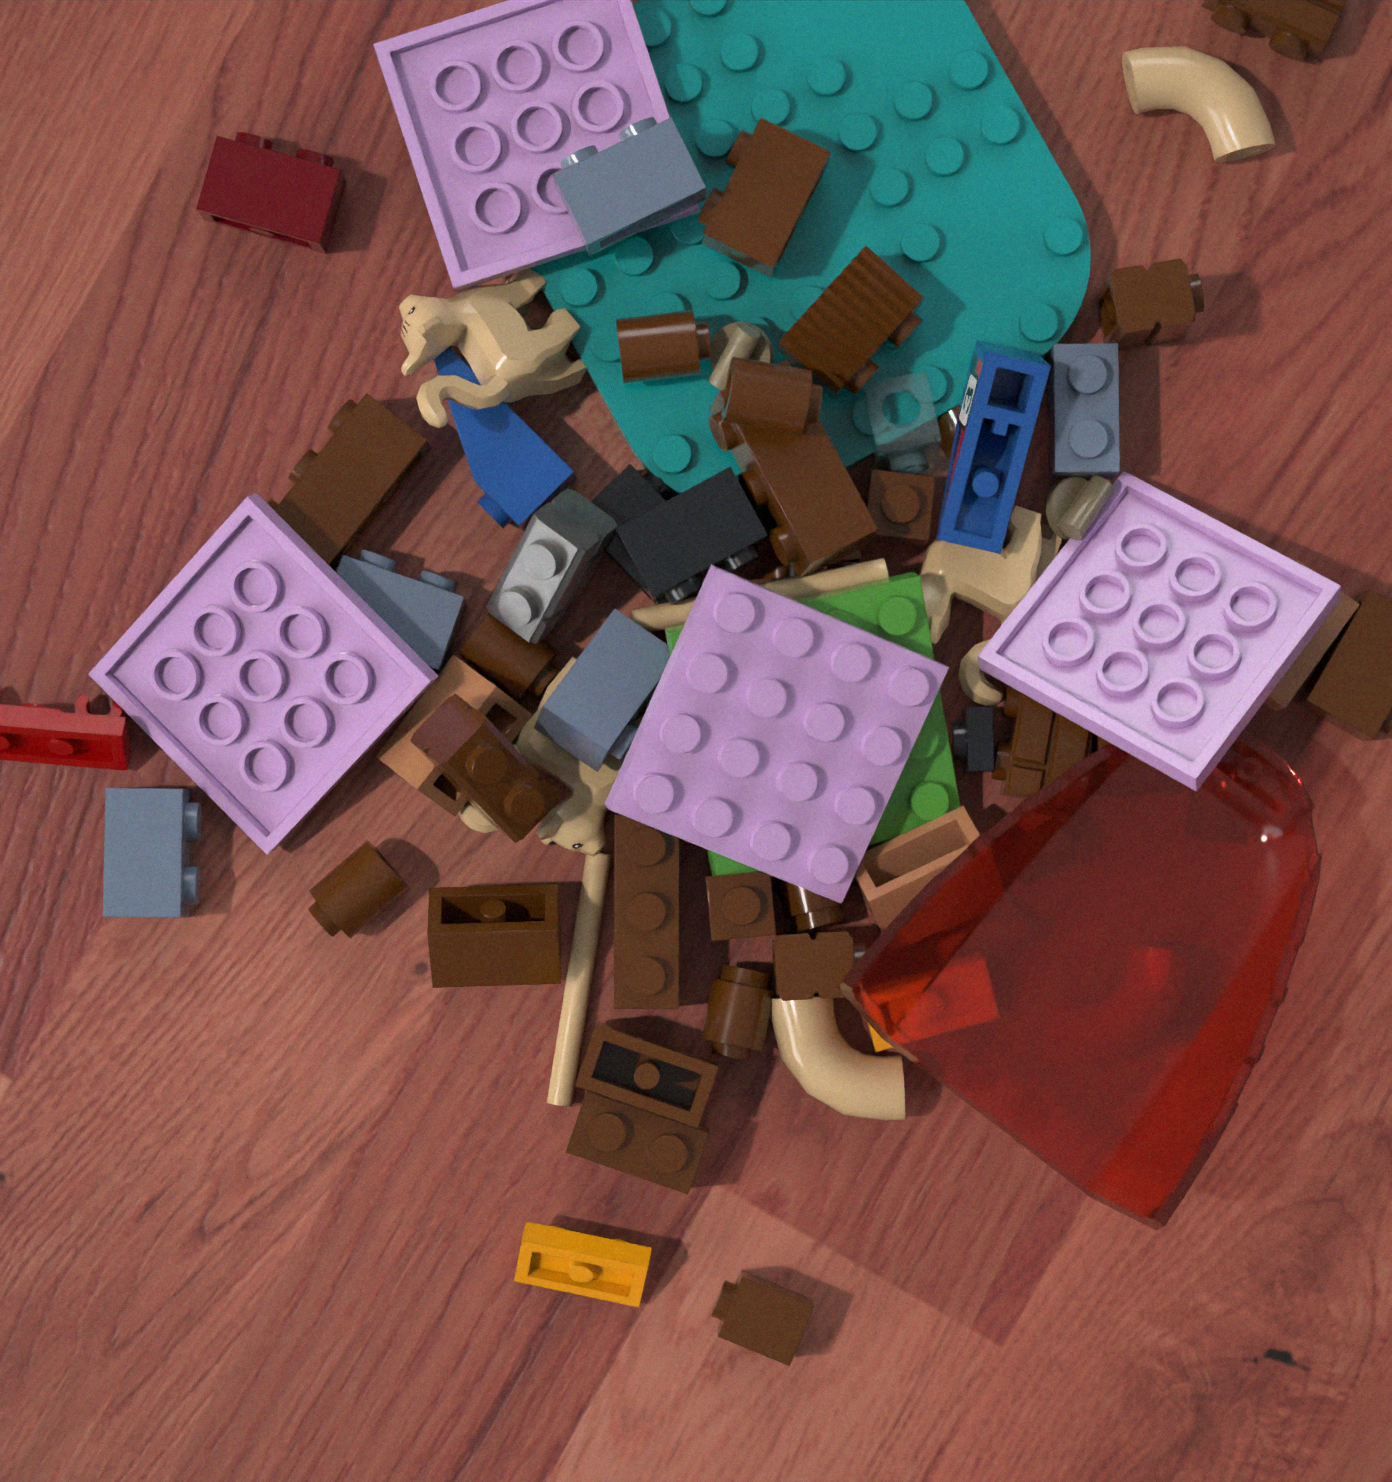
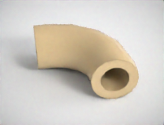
(1204, 90)
(832, 1068)

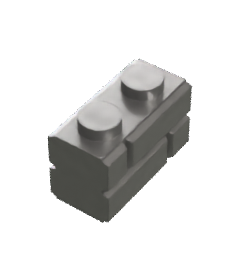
(551, 566)

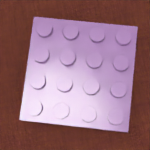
(497, 108)
(1160, 630)
(262, 673)
(776, 735)

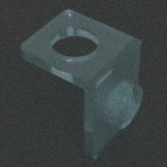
(910, 446)

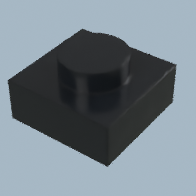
(974, 739)

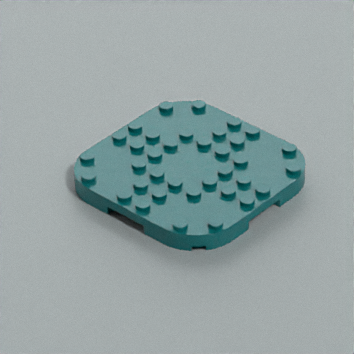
(922, 169)

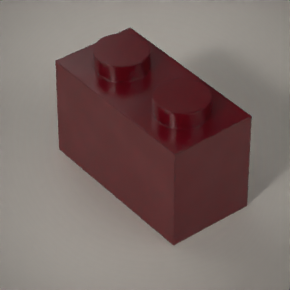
(272, 192)

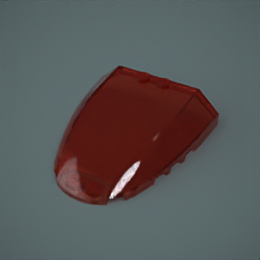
(1107, 965)

